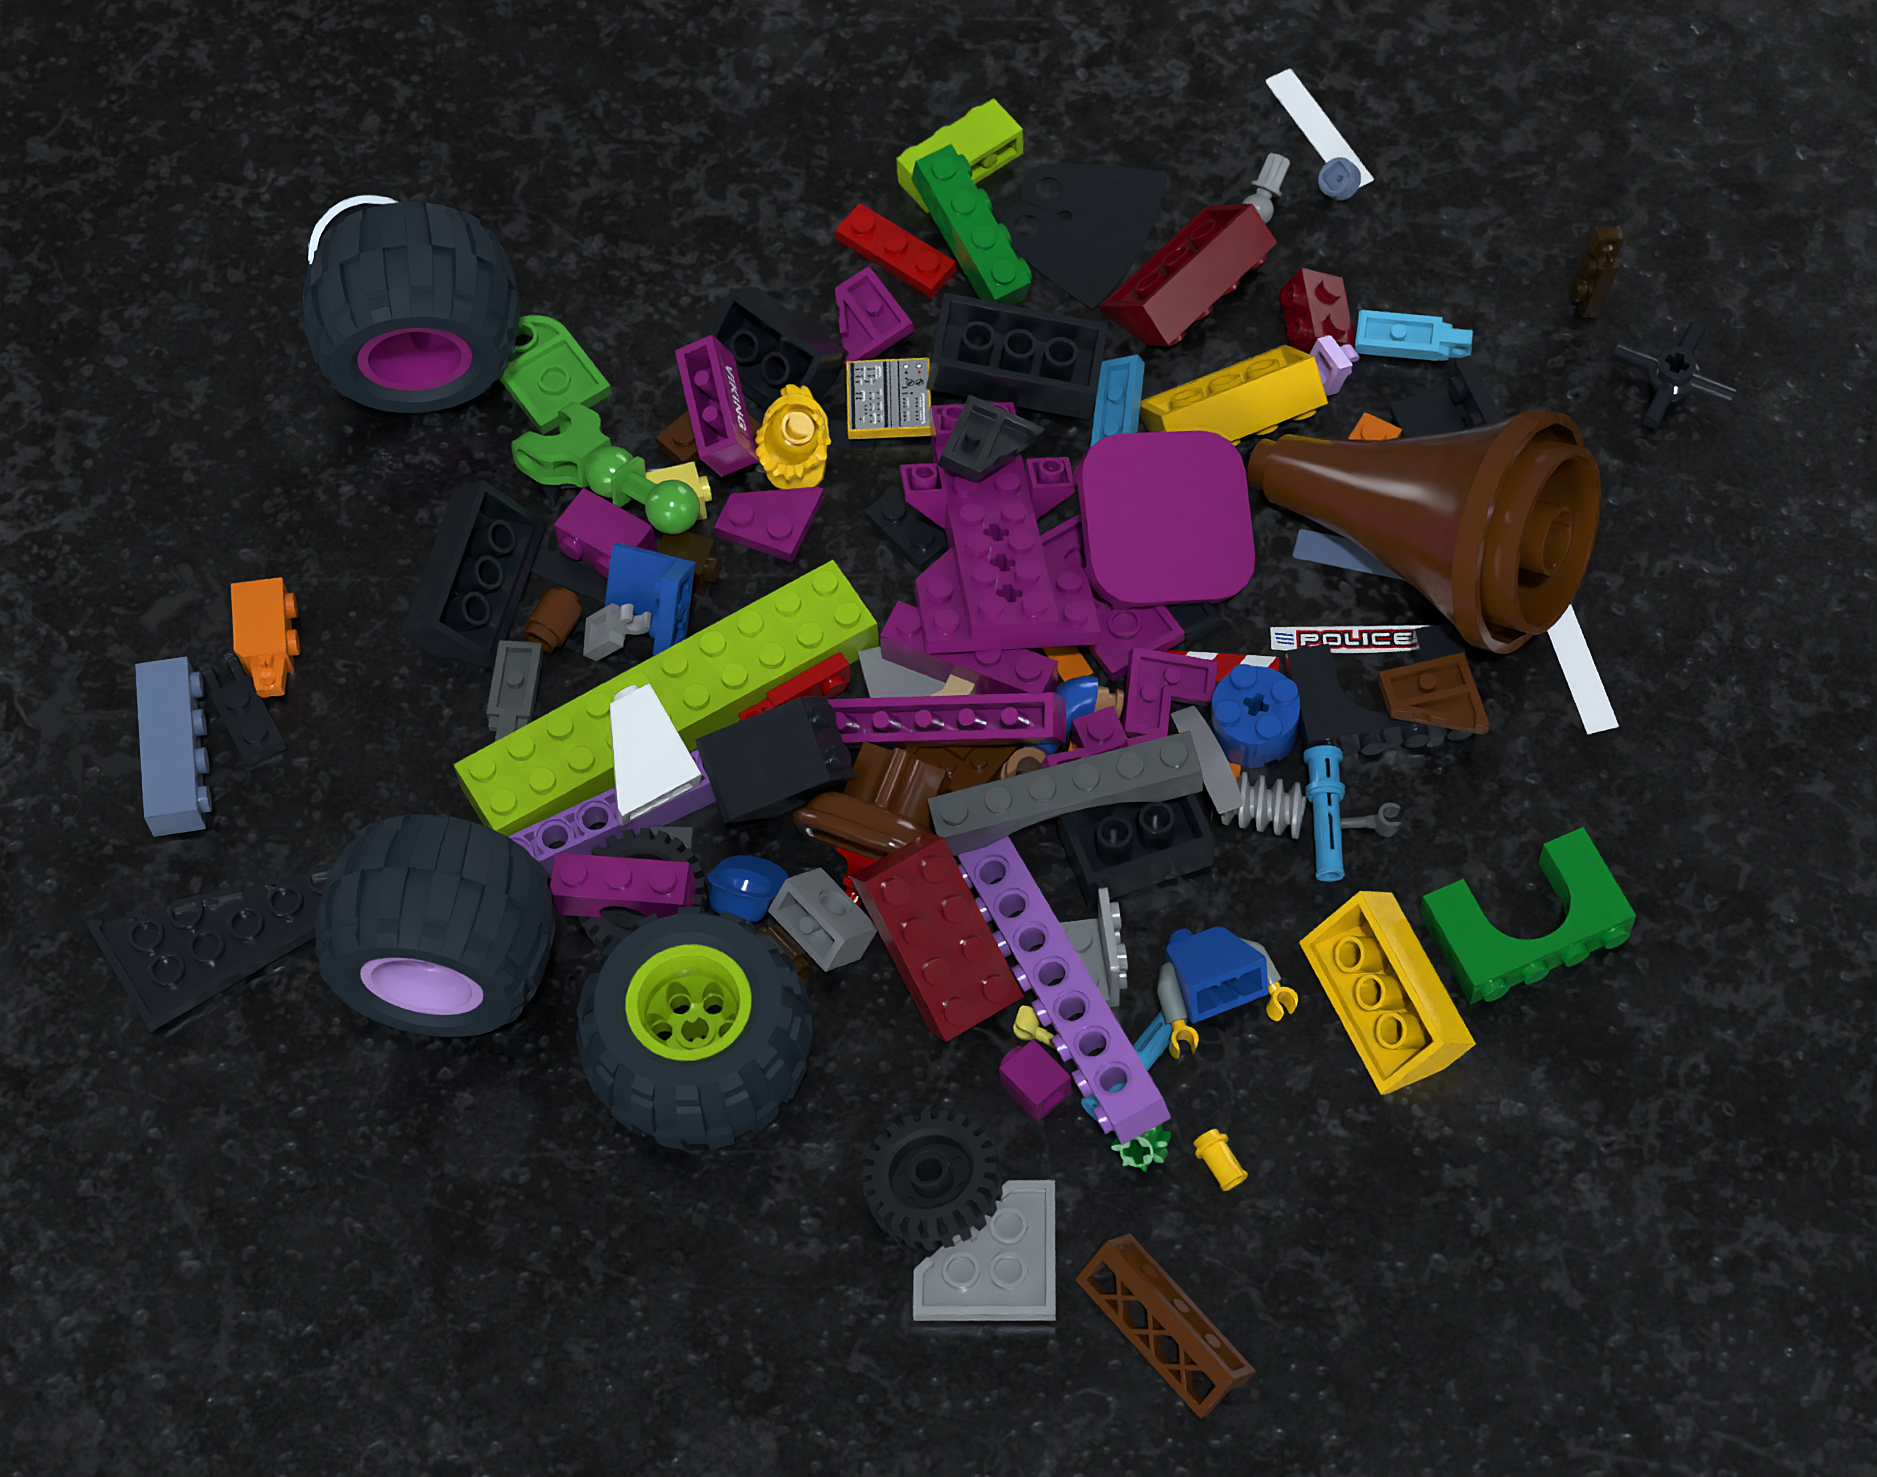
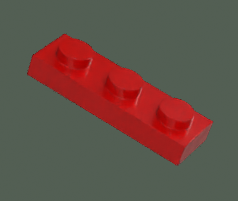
(895, 250)

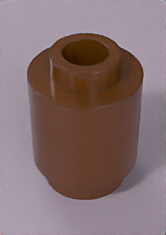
(553, 618)

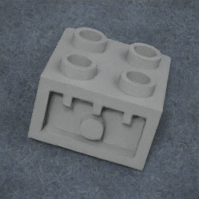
(1101, 949)

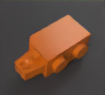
(265, 632)

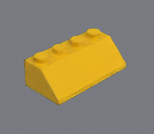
(1241, 397)
(1386, 991)

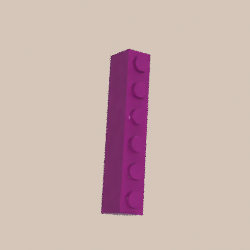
(952, 720)

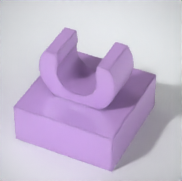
(1333, 363)

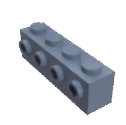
(172, 746)

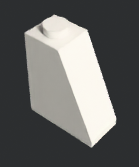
(647, 754)

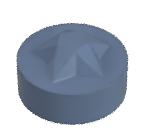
(1339, 178)

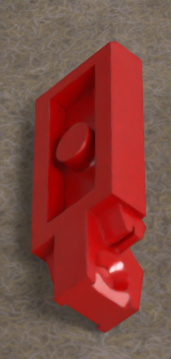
(824, 678)

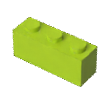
(984, 136)

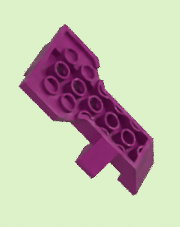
(996, 578)

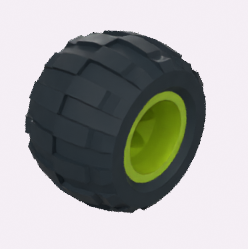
(705, 1086)

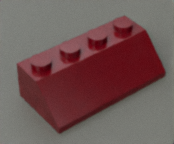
(1190, 273)

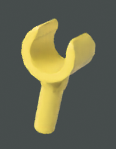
(1027, 1027)

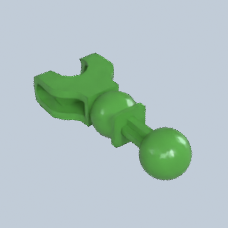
(587, 458)

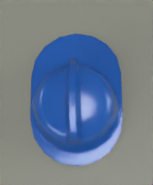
(745, 886)

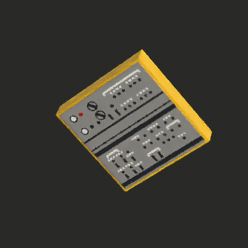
(888, 398)

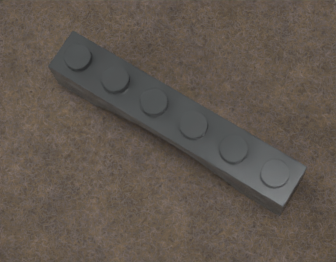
(1135, 773)

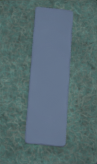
(1337, 552)

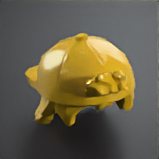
(794, 440)

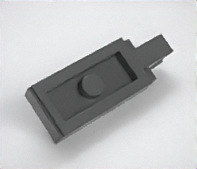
(514, 686)

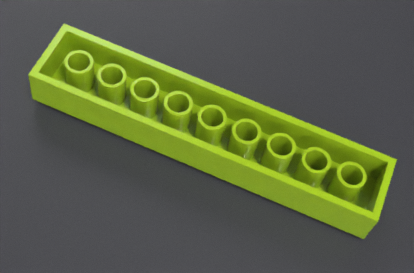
(697, 681)

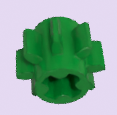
(1144, 1148)

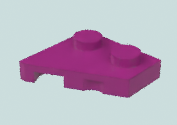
(869, 317)
(770, 519)

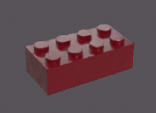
(937, 936)

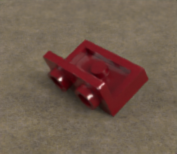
(1315, 308)

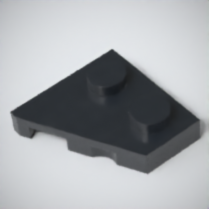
(986, 439)

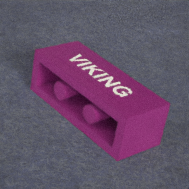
(716, 406)

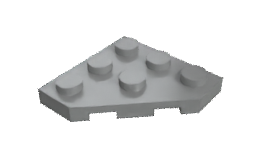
(999, 1271)

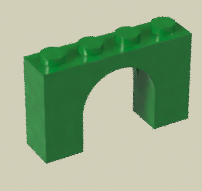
(1491, 962)

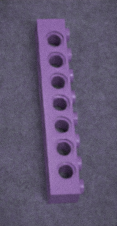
(1139, 1103)

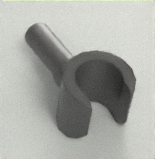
(1376, 821)

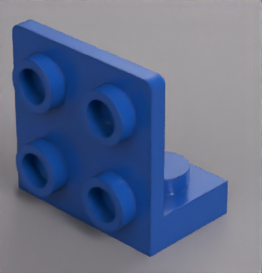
(654, 585)

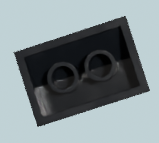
(775, 347)

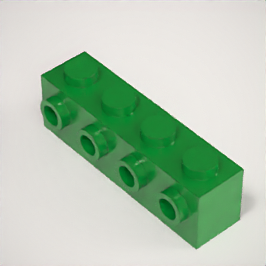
(970, 228)

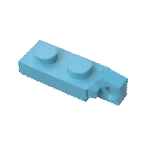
(1410, 336)

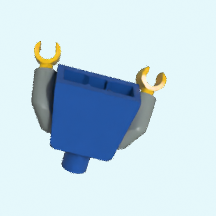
(1212, 975)

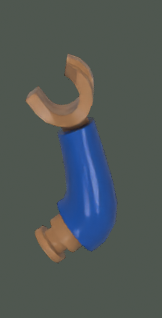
(1082, 698)

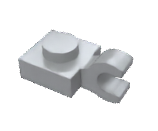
(608, 628)

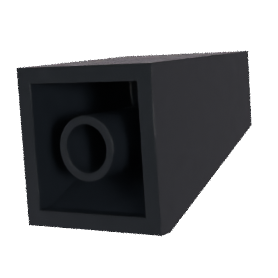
(776, 759)

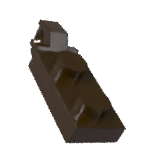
(1597, 270)

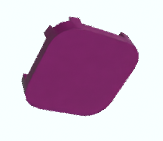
(1165, 518)

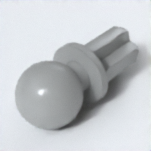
(1268, 185)

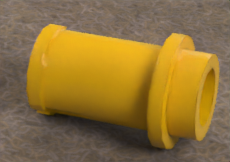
(1220, 1159)

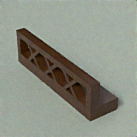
(1176, 1314)

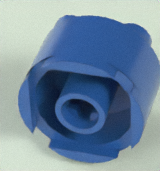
(1255, 715)

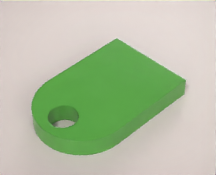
(551, 373)

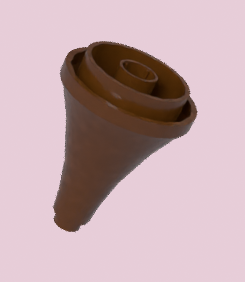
(1473, 518)

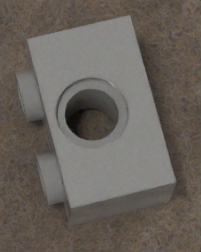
(823, 919)

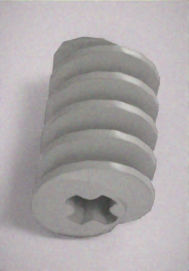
(1267, 806)

